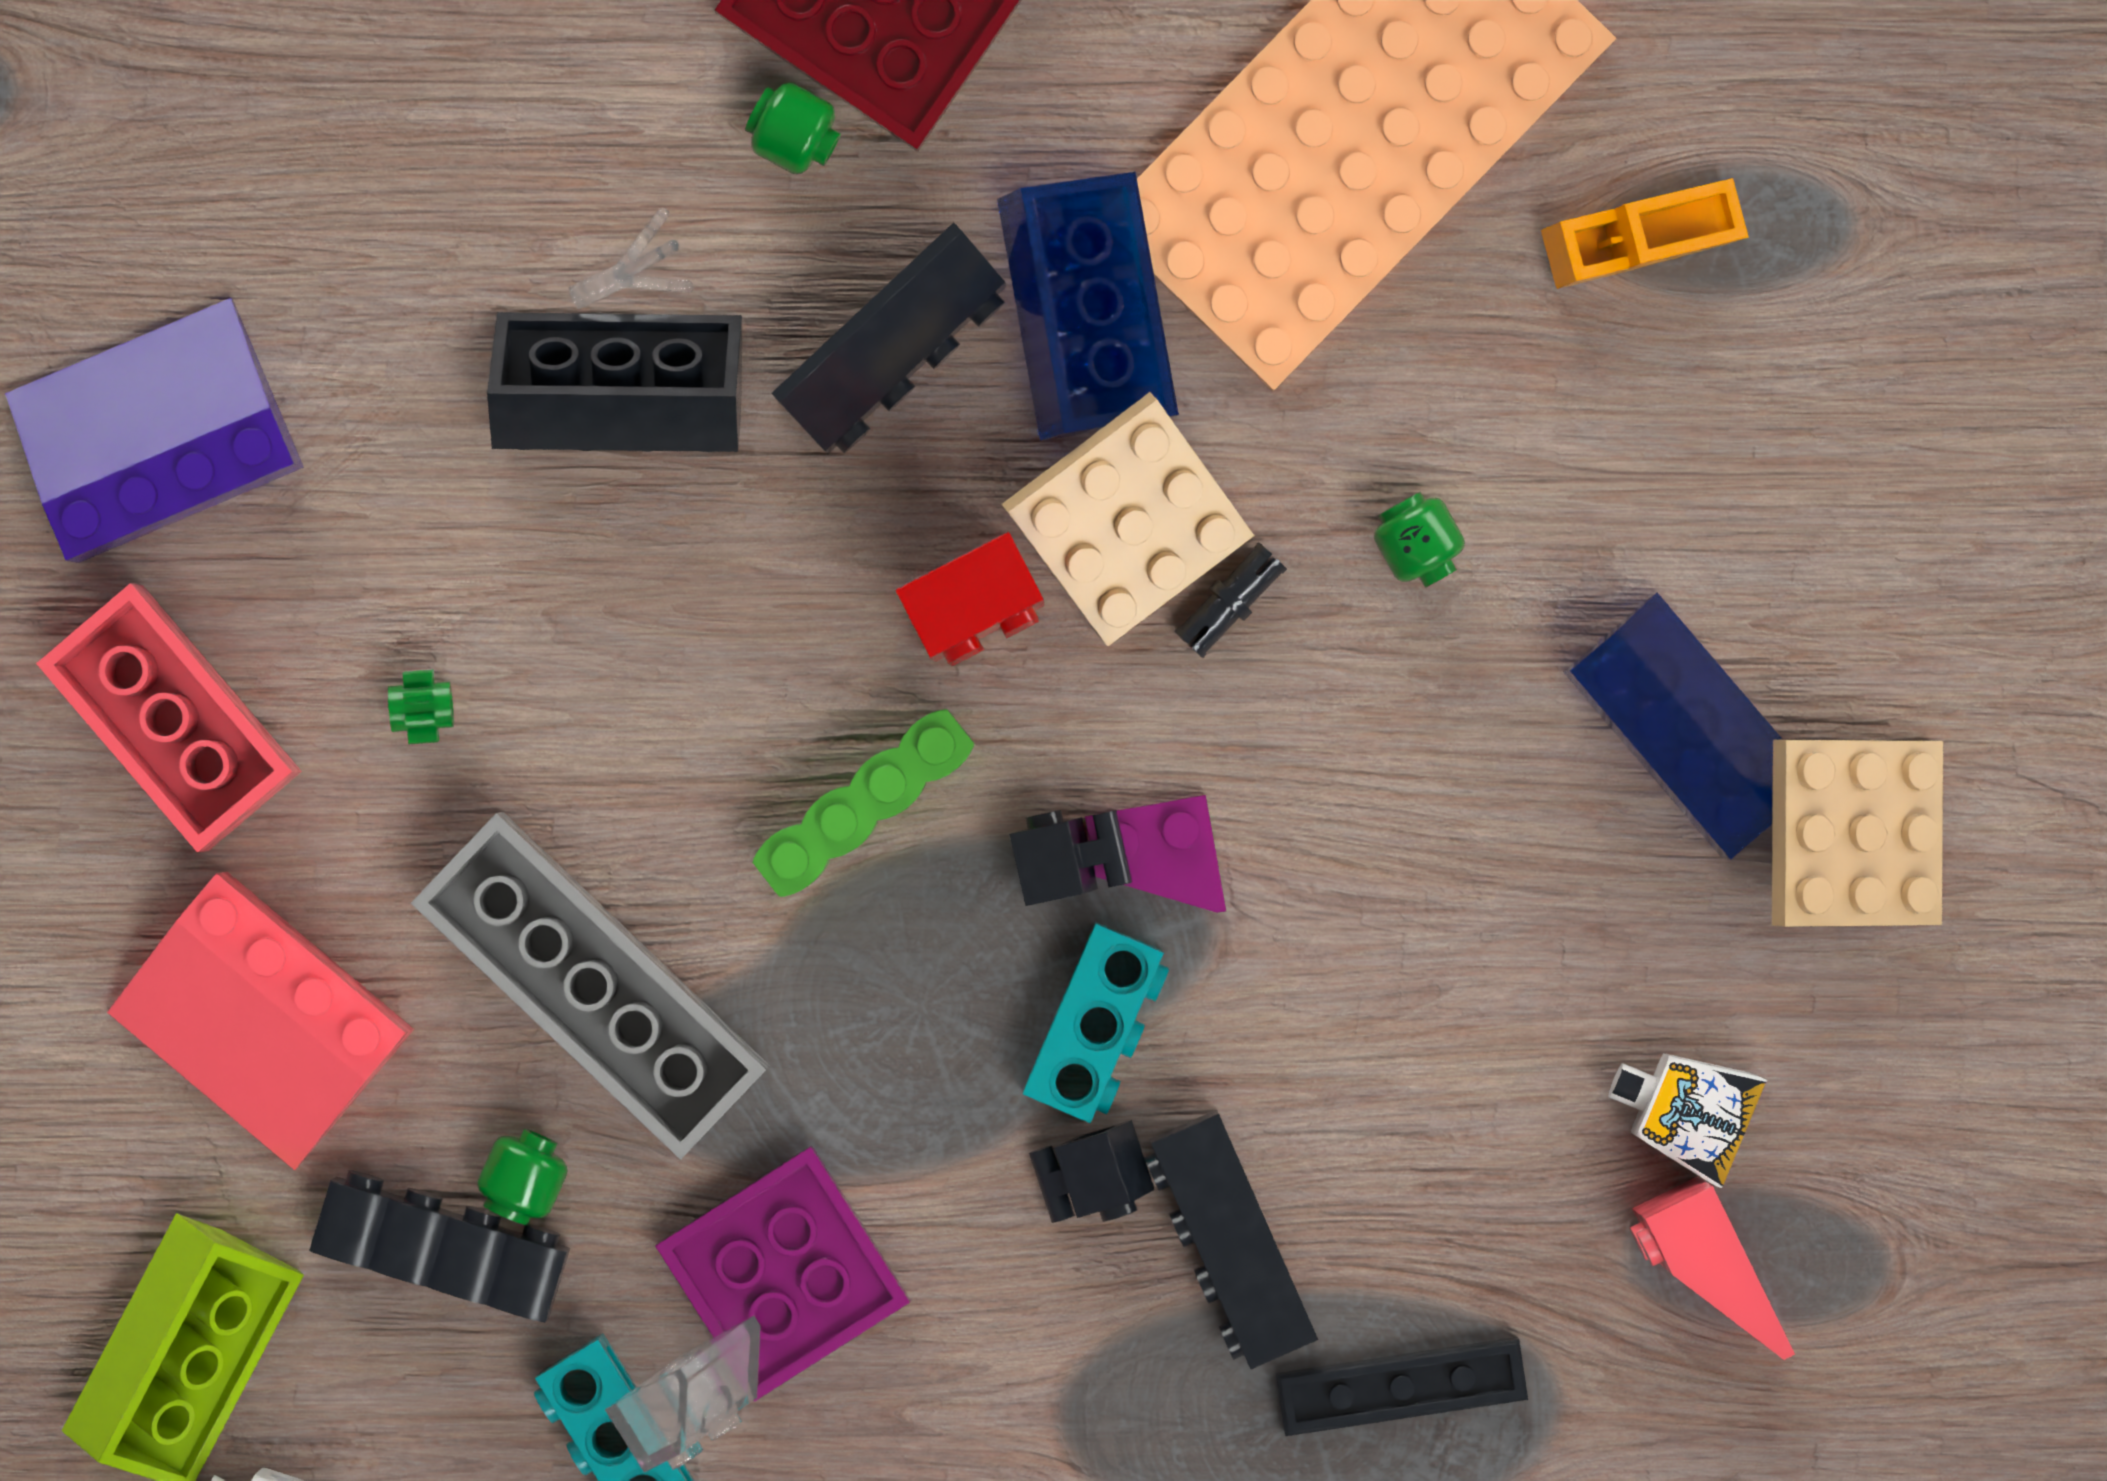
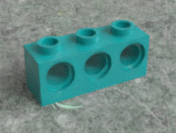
(1065, 1040)
(584, 1416)

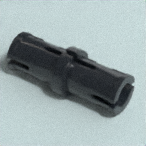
(1230, 600)

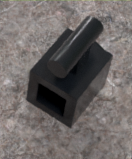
(1059, 861)
(1098, 1170)

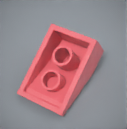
(1698, 1245)

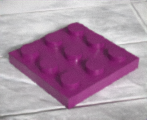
(791, 1260)

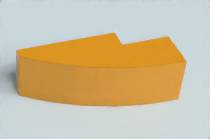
(1644, 233)

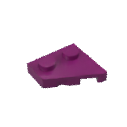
(1170, 851)

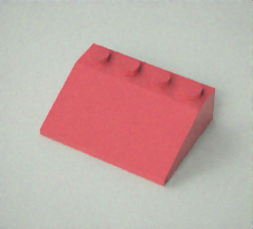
(259, 1019)

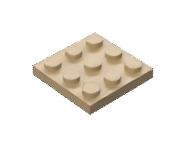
(1128, 519)
(1857, 833)

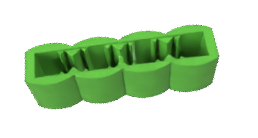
(850, 813)

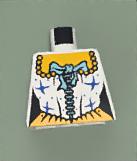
(1691, 1111)

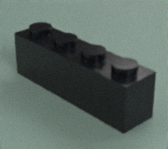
(1232, 1239)

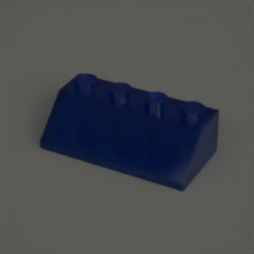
(1085, 302)
(1684, 723)

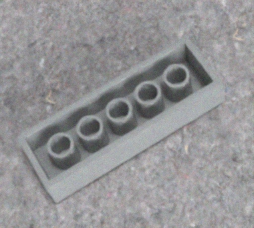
(590, 984)

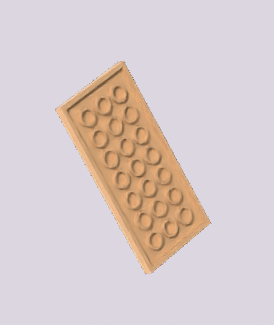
(1346, 157)

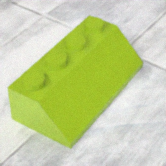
(181, 1353)

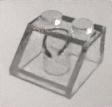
(690, 1398)

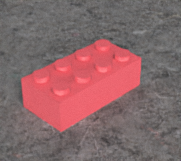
(168, 717)

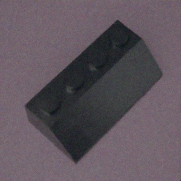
(892, 339)
(616, 382)

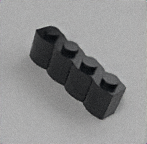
(440, 1248)

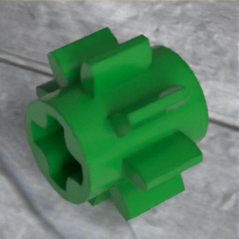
(420, 706)

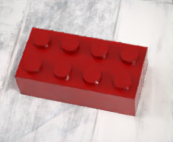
(971, 600)

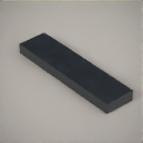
(1402, 1386)

